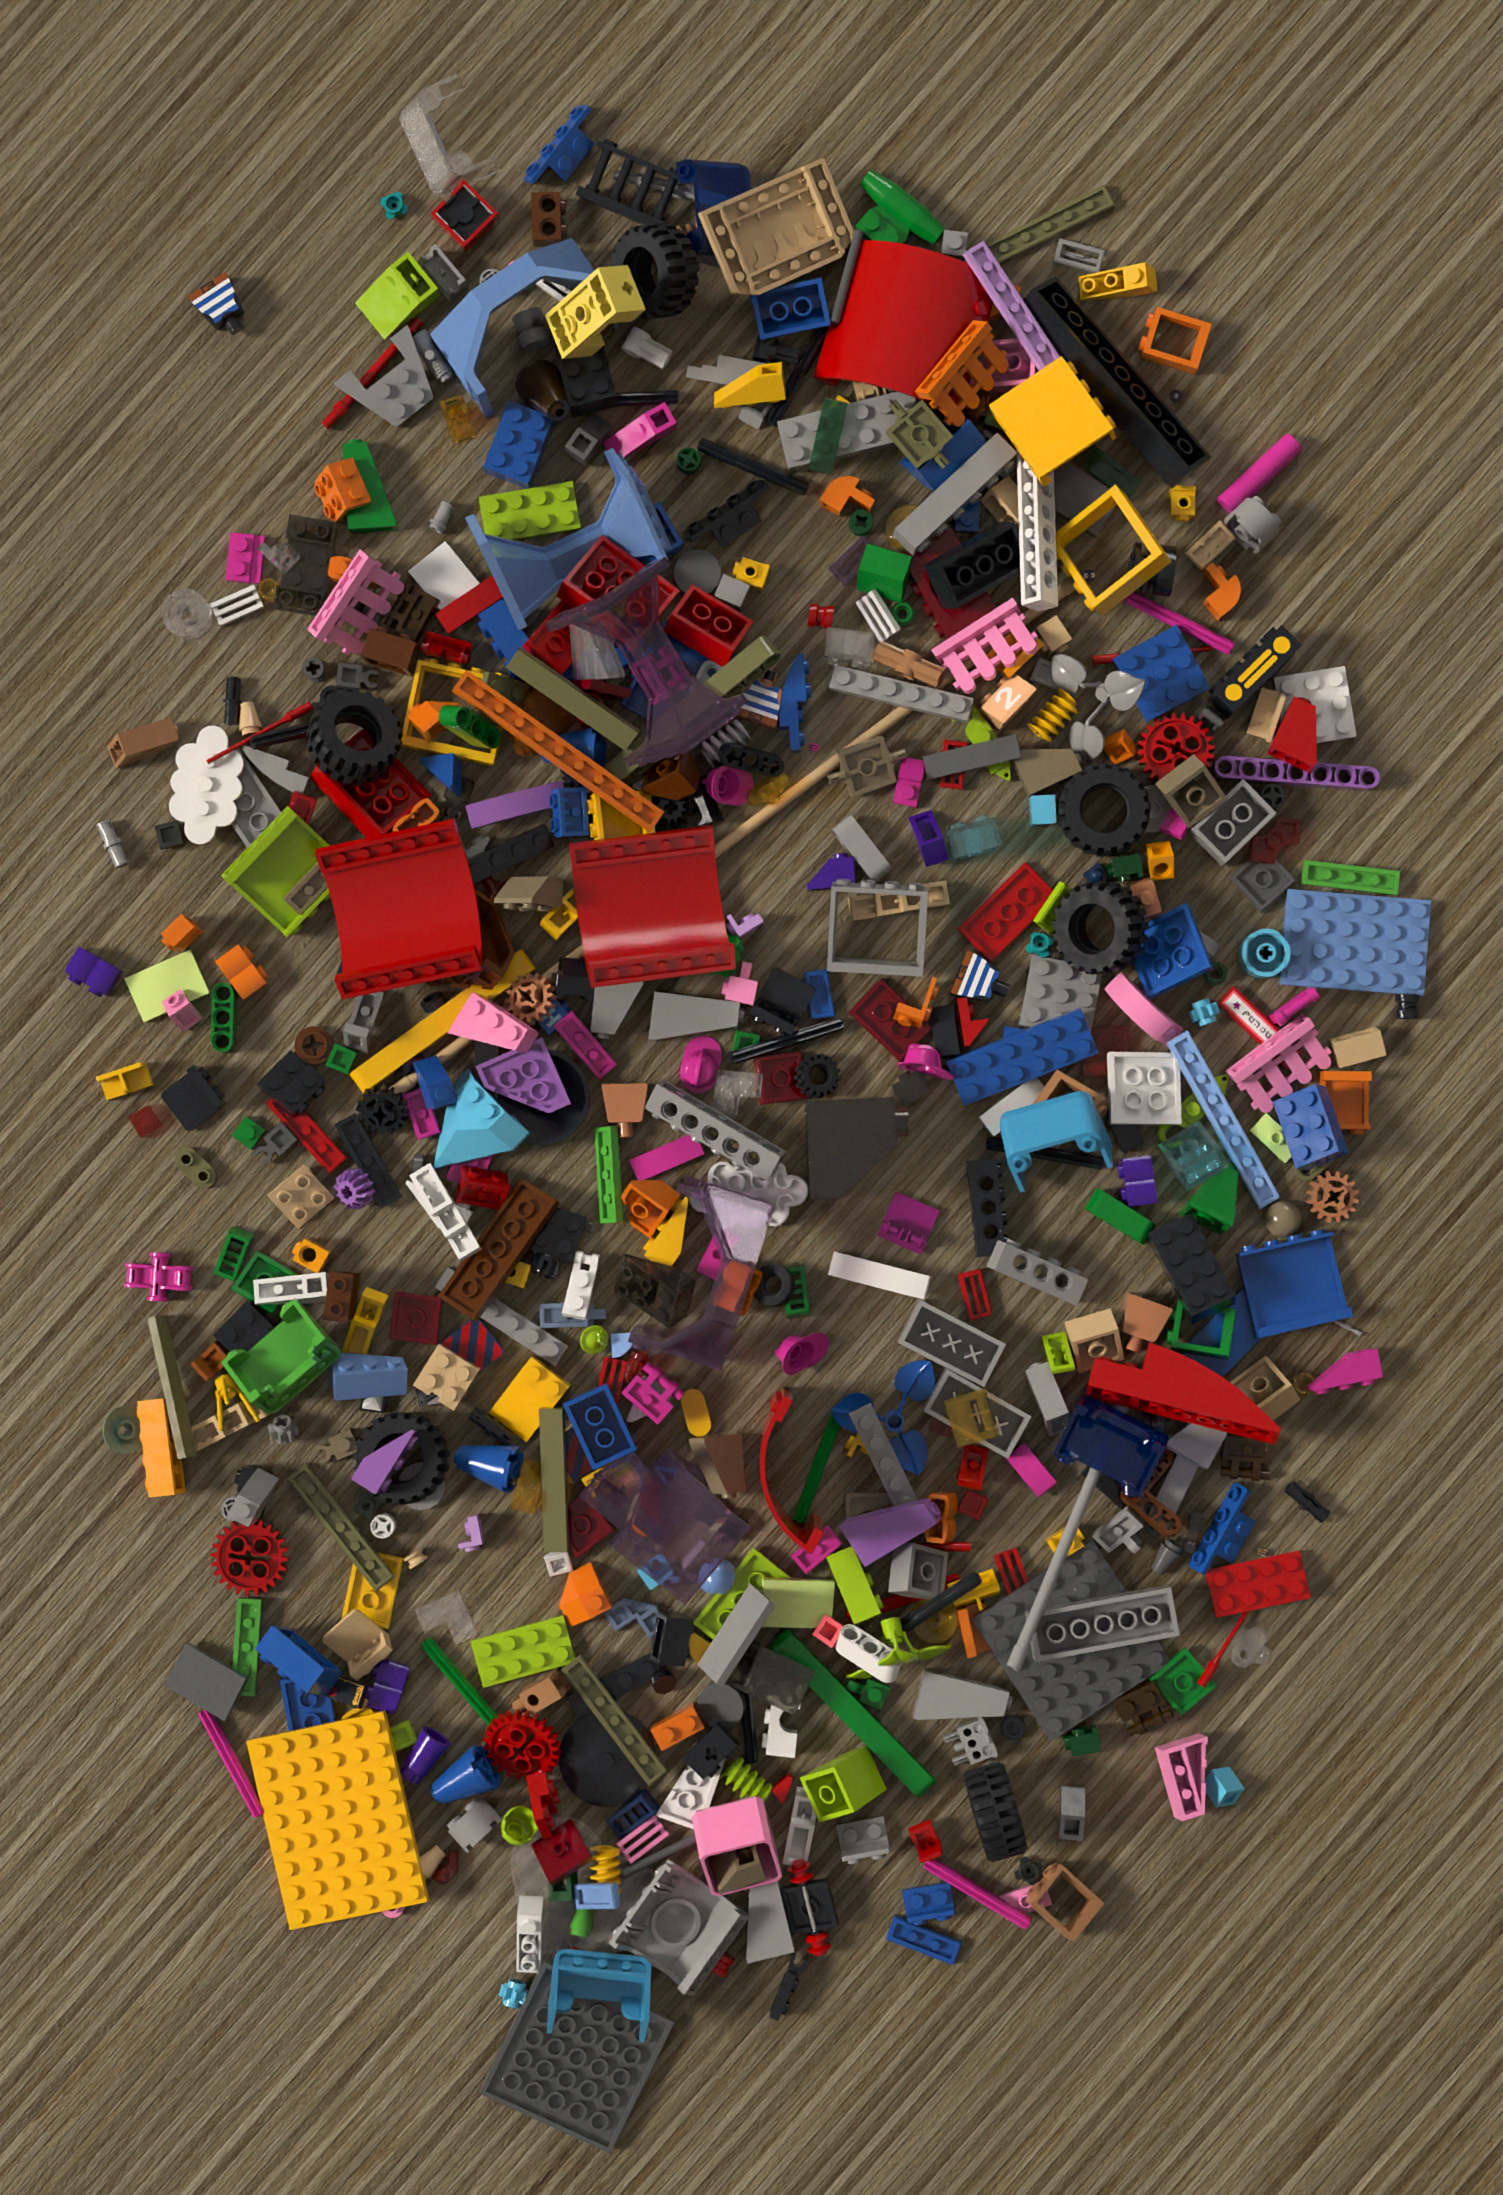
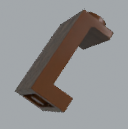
(341, 1296)

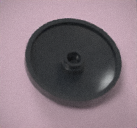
(562, 1123)
(596, 1765)

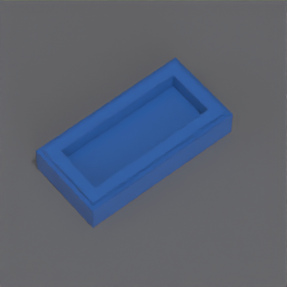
(821, 1002)

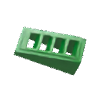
(239, 1234)
(803, 1312)

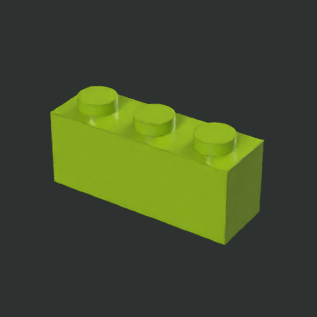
(855, 1586)

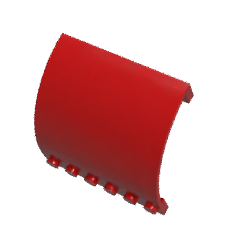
(901, 317)
(650, 906)
(403, 908)
(813, 1531)

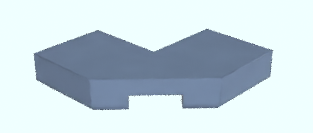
(627, 1610)

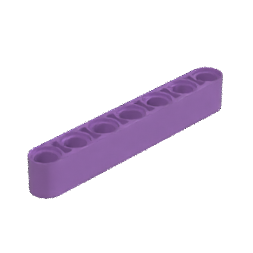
(1284, 778)

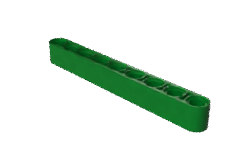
(857, 1716)

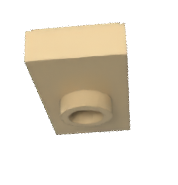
(1210, 545)

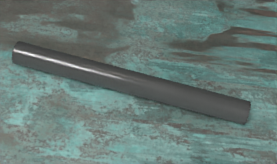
(846, 277)
(658, 1856)

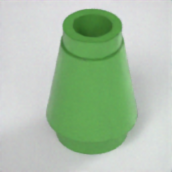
(582, 1922)

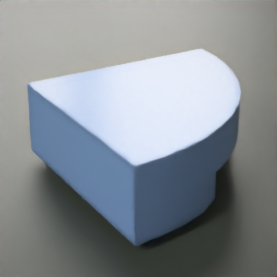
(620, 1344)

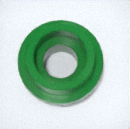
(903, 607)

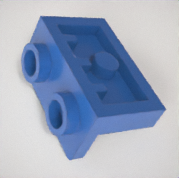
(569, 812)
(928, 1902)

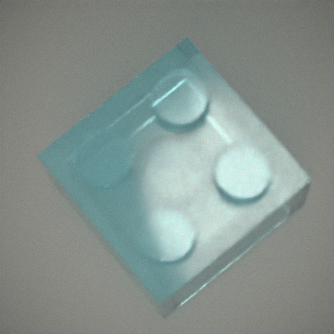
(973, 839)
(1193, 1155)

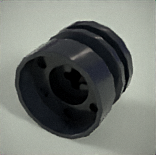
(1164, 579)

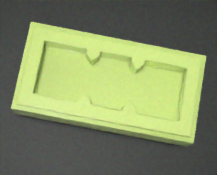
(1272, 1136)

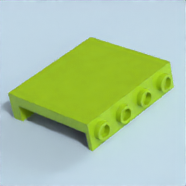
(274, 867)

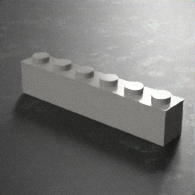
(955, 494)

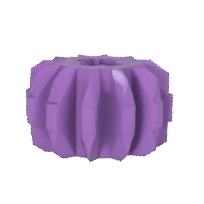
(354, 1188)

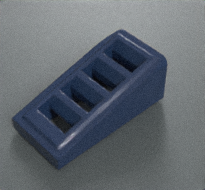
(648, 1802)

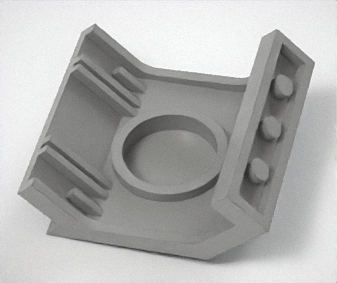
(680, 1926)

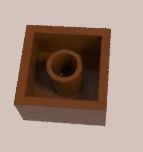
(390, 651)

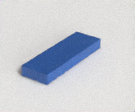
(923, 1940)

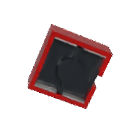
(465, 216)

